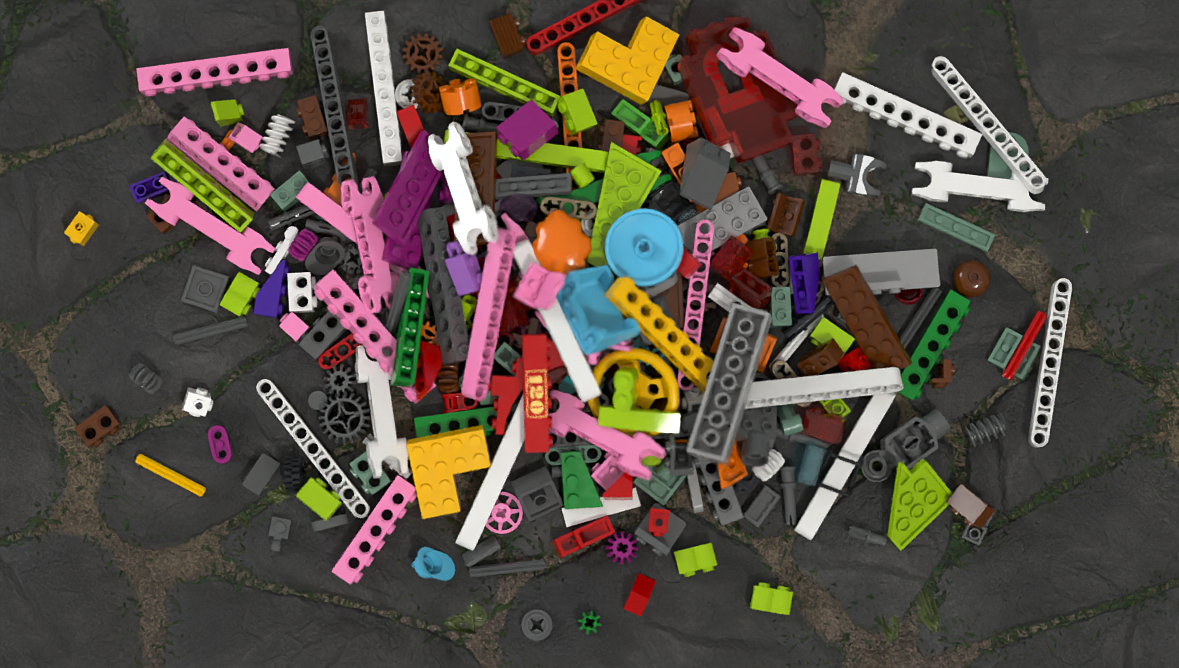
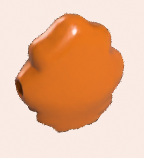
(561, 243)

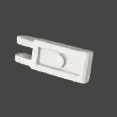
(282, 250)

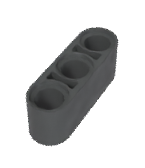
(500, 109)

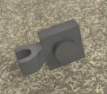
(279, 530)

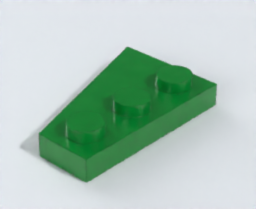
(577, 482)

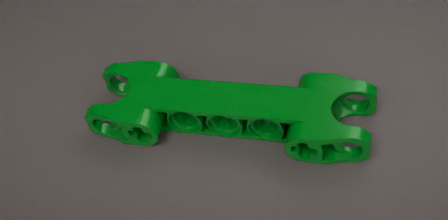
(592, 191)

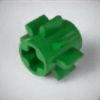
(594, 623)

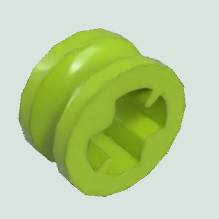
(762, 233)

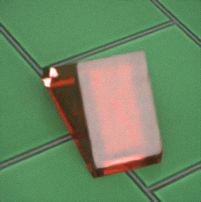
(357, 114)

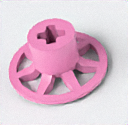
(502, 513)

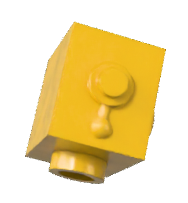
(85, 233)

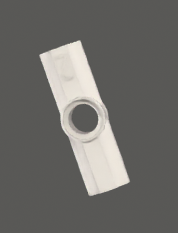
(724, 297)

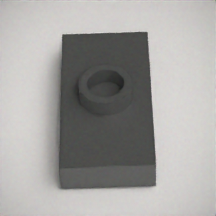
(761, 506)

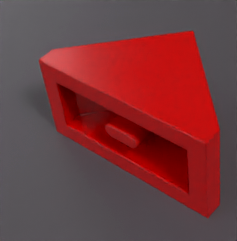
(621, 489)
(639, 594)

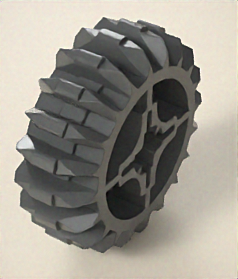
(339, 401)

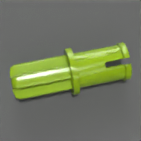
(658, 117)

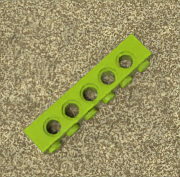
(503, 81)
(202, 185)

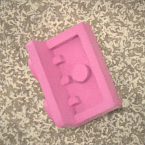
(607, 472)

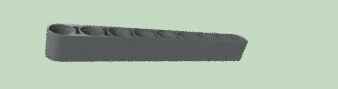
(329, 101)

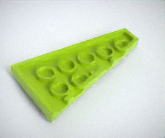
(623, 190)

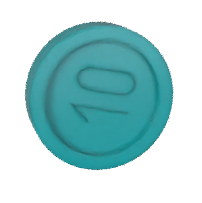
(567, 386)

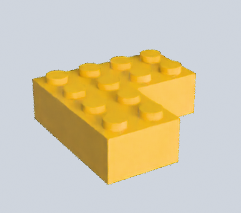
(633, 68)
(437, 459)

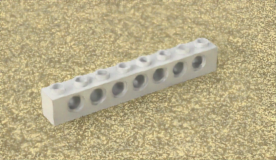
(384, 88)
(970, 137)

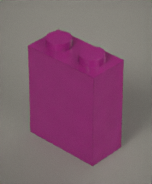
(526, 130)

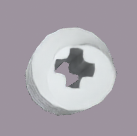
(276, 134)

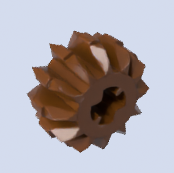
(449, 378)

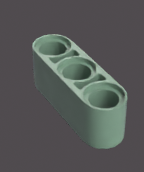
(584, 448)

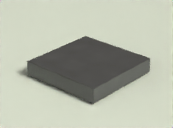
(205, 289)

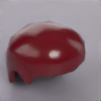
(909, 296)

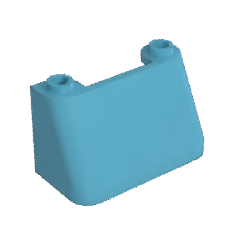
(590, 314)

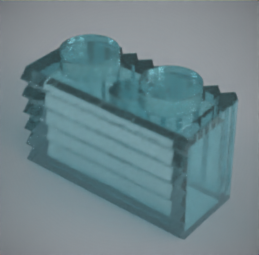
(810, 465)

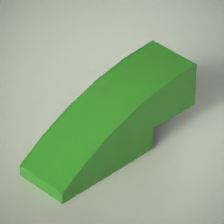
(640, 125)

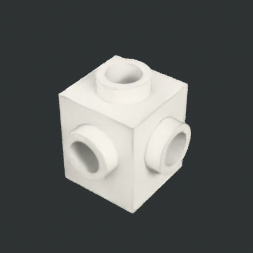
(692, 399)
(197, 402)

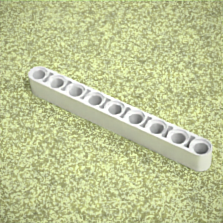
(989, 133)
(561, 333)
(1055, 355)
(824, 387)
(306, 442)
(840, 469)
(493, 480)

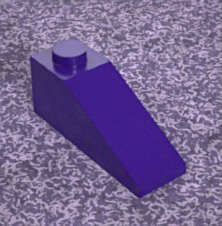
(805, 280)

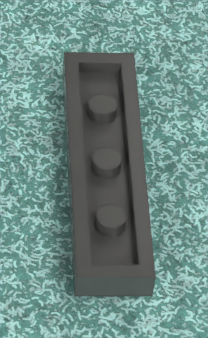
(534, 185)

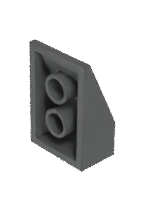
(704, 172)

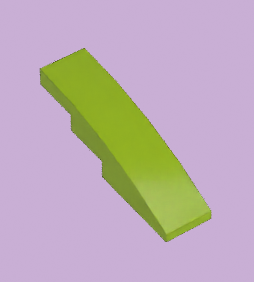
(822, 217)
(639, 419)

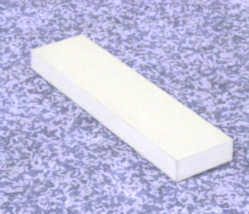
(610, 507)

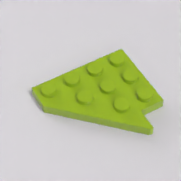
(916, 502)

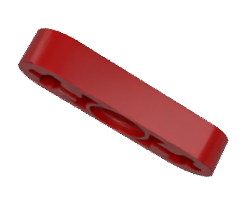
(342, 358)

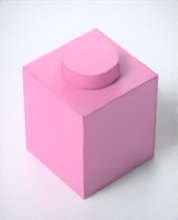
(245, 137)
(293, 326)

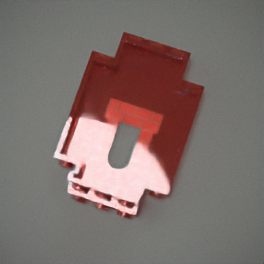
(747, 119)

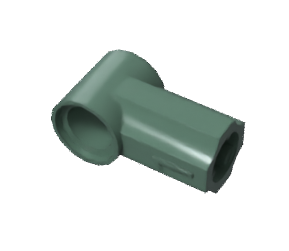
(789, 421)

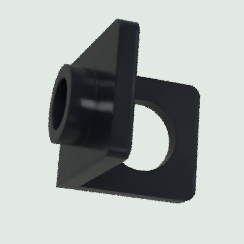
(745, 485)

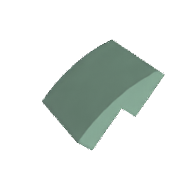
(1005, 349)

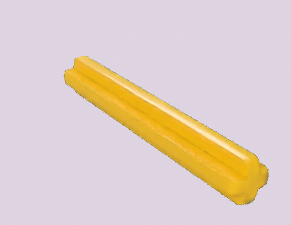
(170, 475)

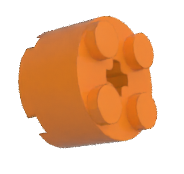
(460, 96)
(681, 121)

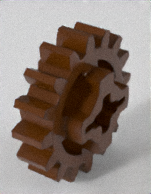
(429, 49)
(427, 92)

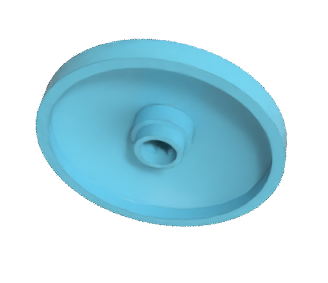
(644, 247)

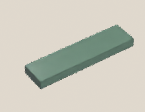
(956, 227)

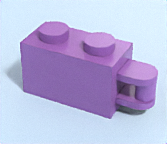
(463, 269)

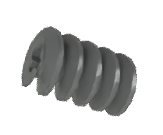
(986, 429)

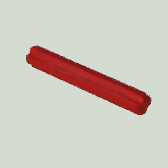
(1024, 345)

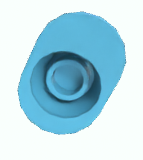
(433, 564)

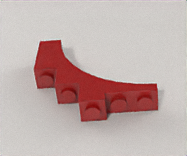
(510, 386)

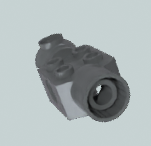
(757, 432)
(906, 444)

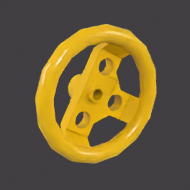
(666, 384)

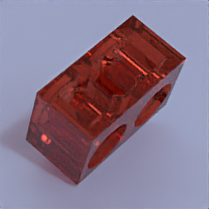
(800, 154)

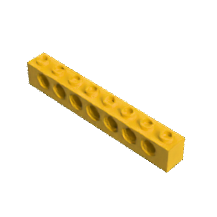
(617, 296)

